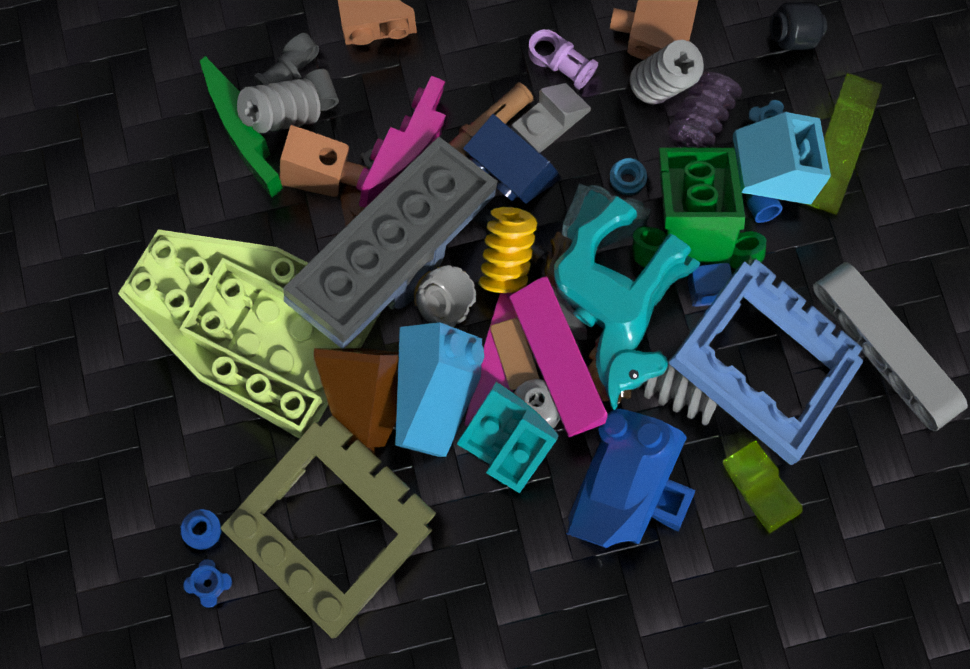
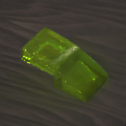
(762, 487)

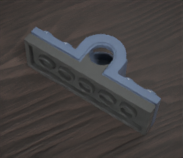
(390, 244)

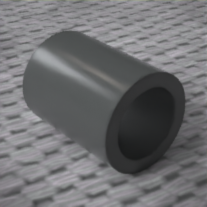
(324, 87)

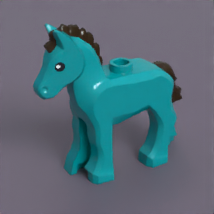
(611, 298)

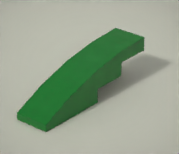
(247, 142)

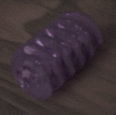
(703, 110)

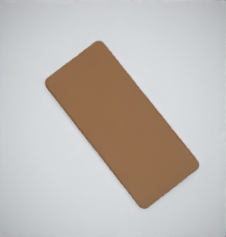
(514, 352)

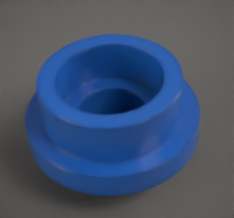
(205, 540)

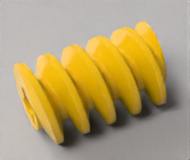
(510, 250)

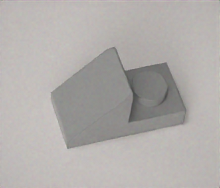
(551, 117)

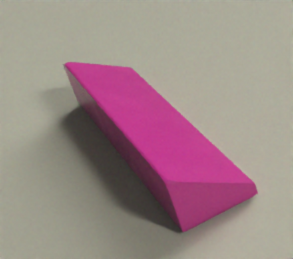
(558, 357)

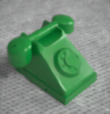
(701, 209)

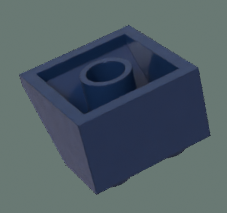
(511, 160)

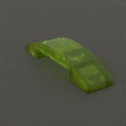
(846, 137)

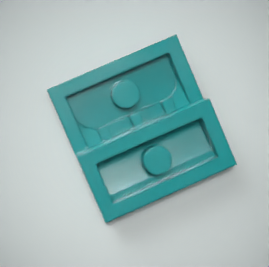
(508, 437)

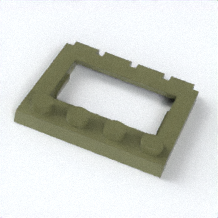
(288, 565)

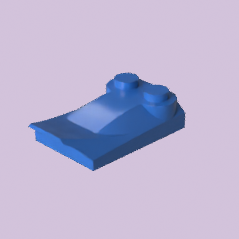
(625, 478)

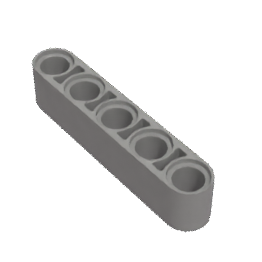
(890, 346)

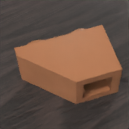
(375, 20)

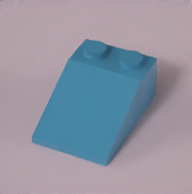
(435, 385)

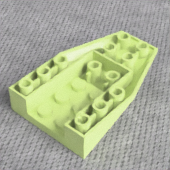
(229, 323)

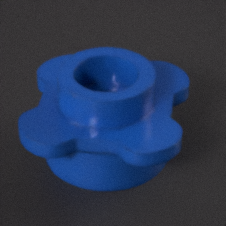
(196, 583)

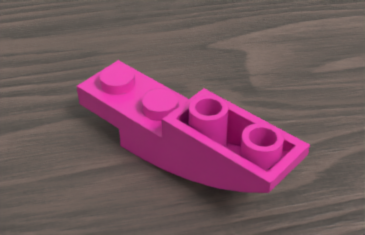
(403, 145)

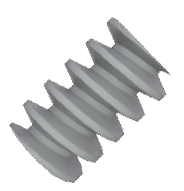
(667, 72)
(279, 105)
(676, 386)

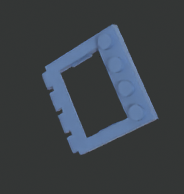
(728, 385)

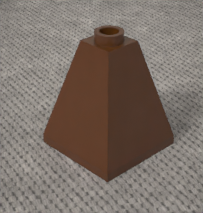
(361, 391)

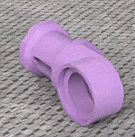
(563, 58)

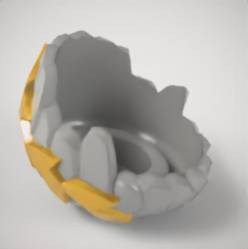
(445, 295)

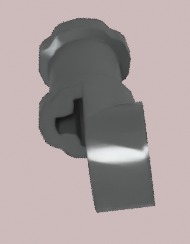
(295, 56)

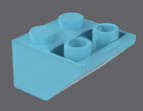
(782, 158)

